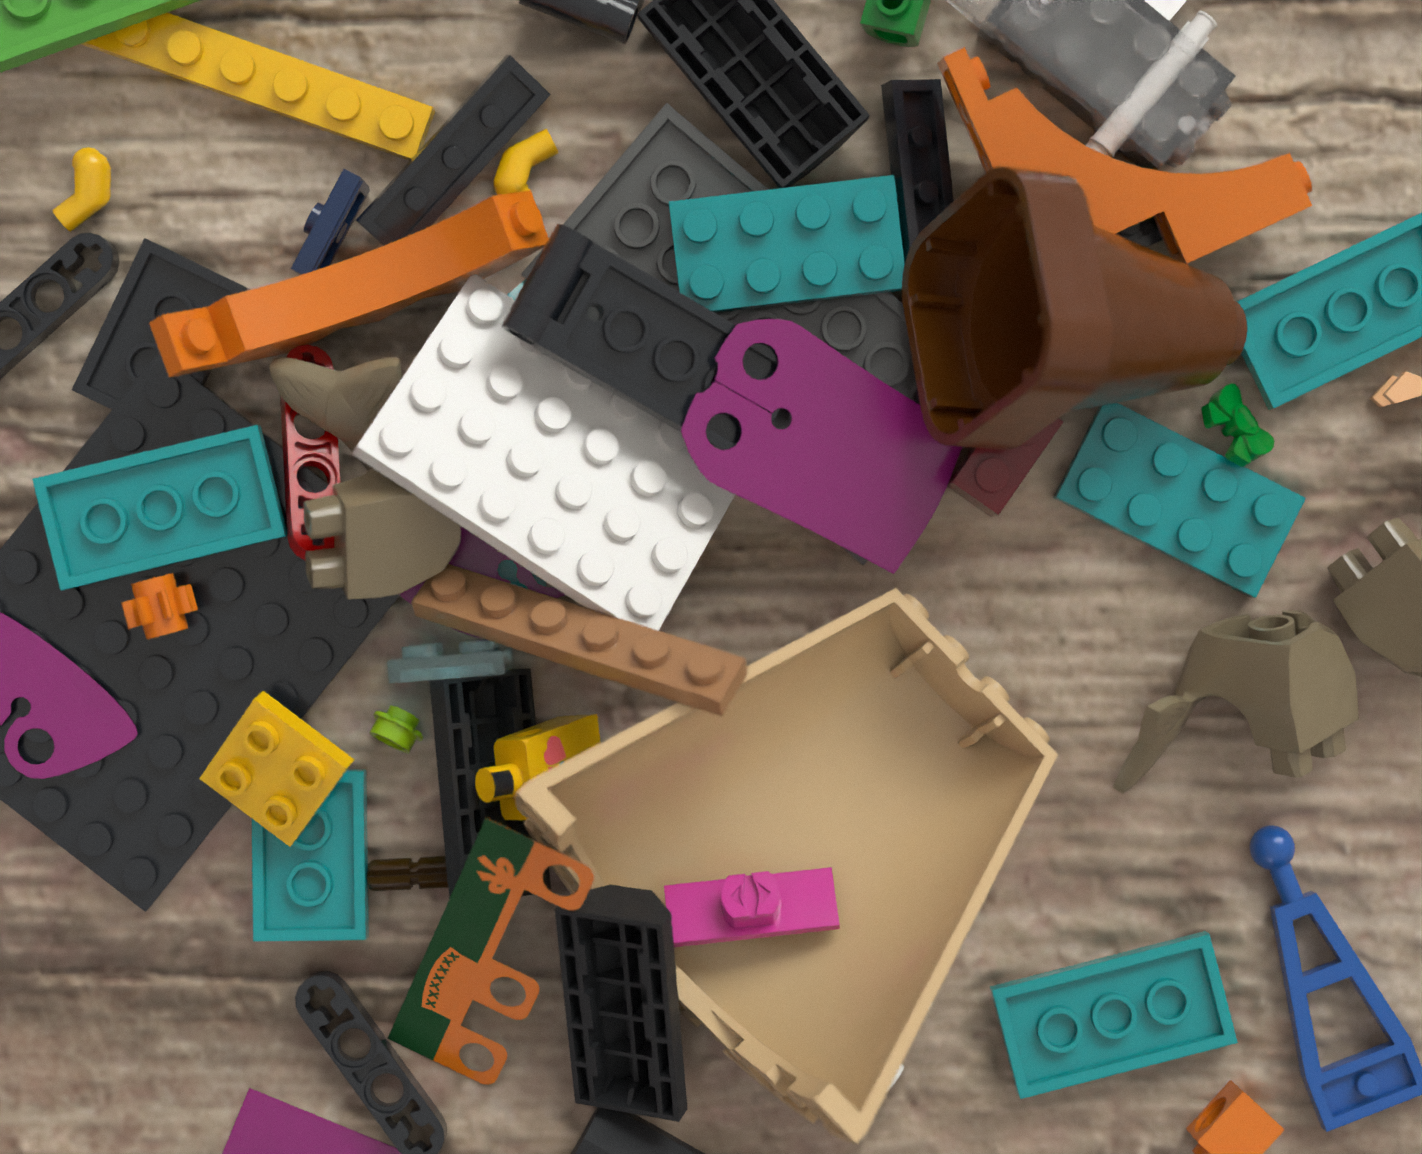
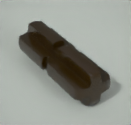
(403, 873)

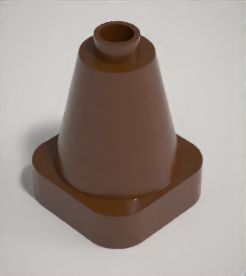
(1042, 314)

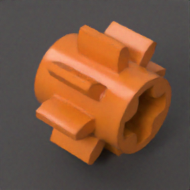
(159, 606)

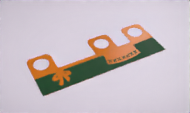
(460, 954)

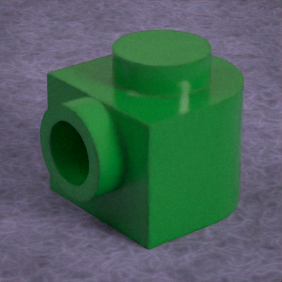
(895, 20)

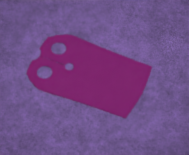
(847, 464)

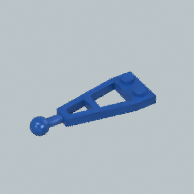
(1366, 1079)

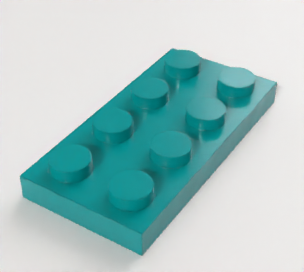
(789, 244)
(1336, 314)
(1179, 498)
(160, 507)
(1113, 1014)

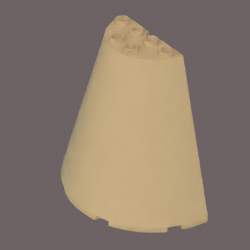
(836, 754)

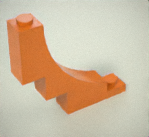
(1190, 209)
(354, 291)

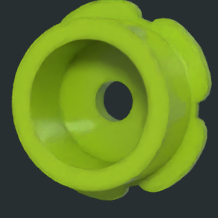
(396, 728)

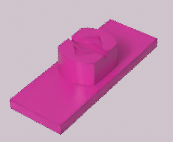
(752, 906)

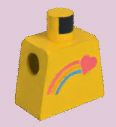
(532, 753)

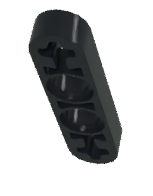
(22, 302)
(380, 1060)

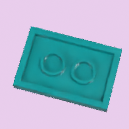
(320, 881)

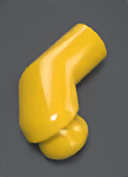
(519, 159)
(91, 187)

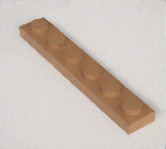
(582, 638)

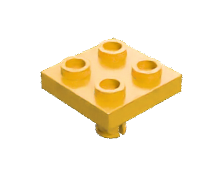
(276, 768)

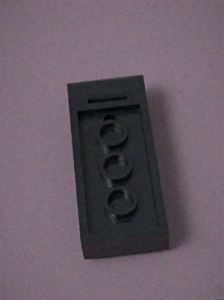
(648, 337)

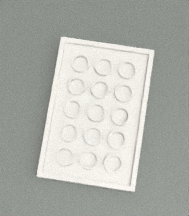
(546, 464)

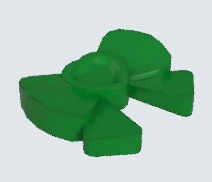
(1249, 439)

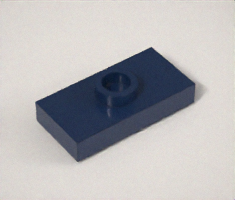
(330, 223)

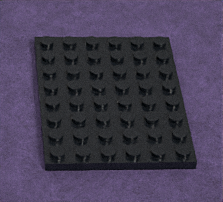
(253, 632)

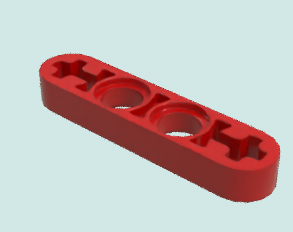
(306, 452)

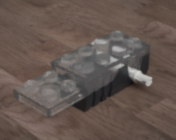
(1116, 69)

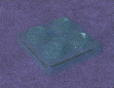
(429, 662)

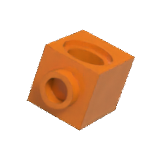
(1233, 1125)

